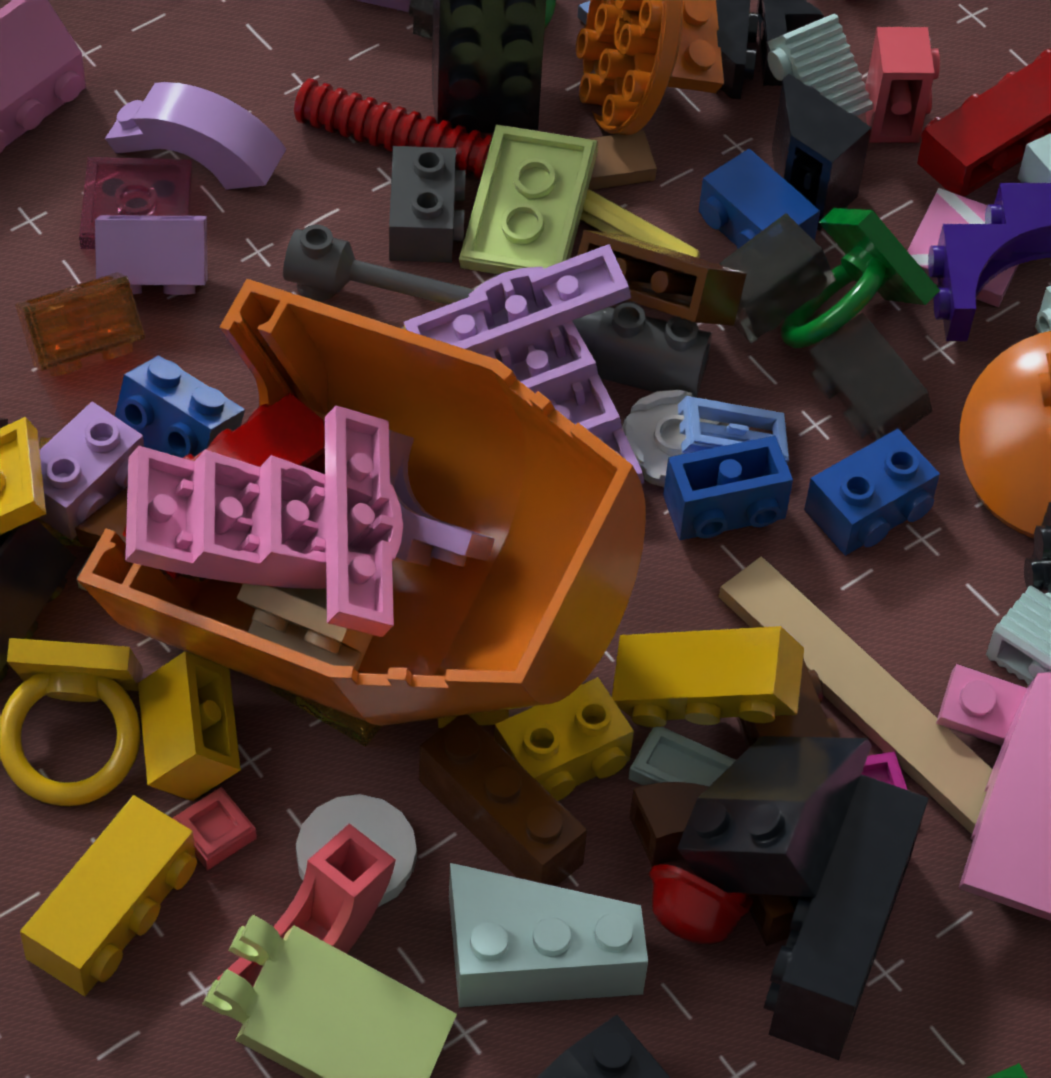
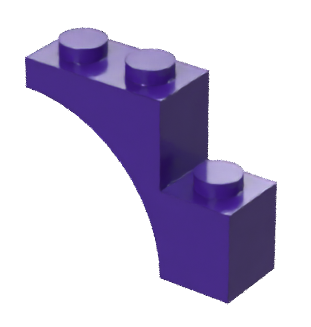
(973, 254)

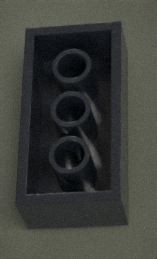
(487, 62)
(840, 930)

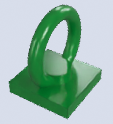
(871, 260)

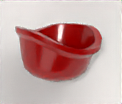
(694, 906)

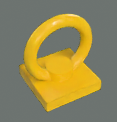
(71, 674)

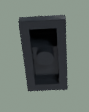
(777, 19)

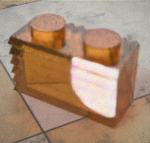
(81, 323)

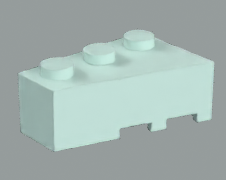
(541, 941)

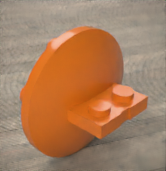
(642, 51)
(1009, 434)

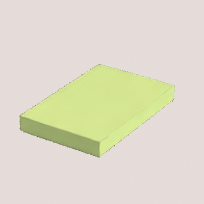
(528, 200)

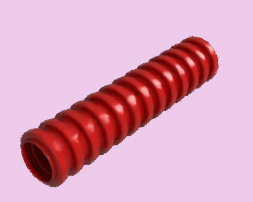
(387, 126)

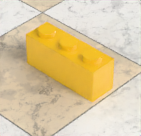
(708, 675)
(110, 896)

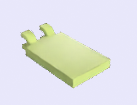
(327, 1010)

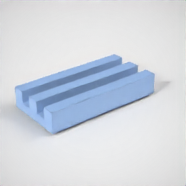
(707, 435)

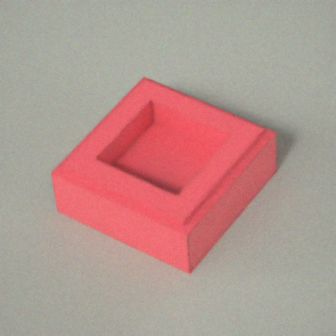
(217, 827)

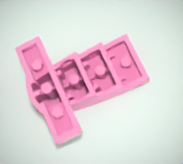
(278, 520)
(1013, 829)

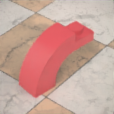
(336, 895)

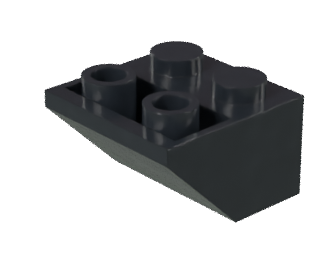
(818, 147)

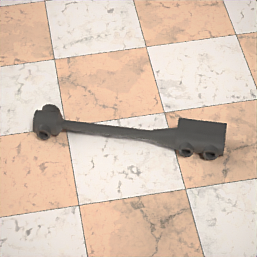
(621, 339)

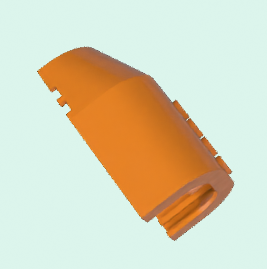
(481, 459)

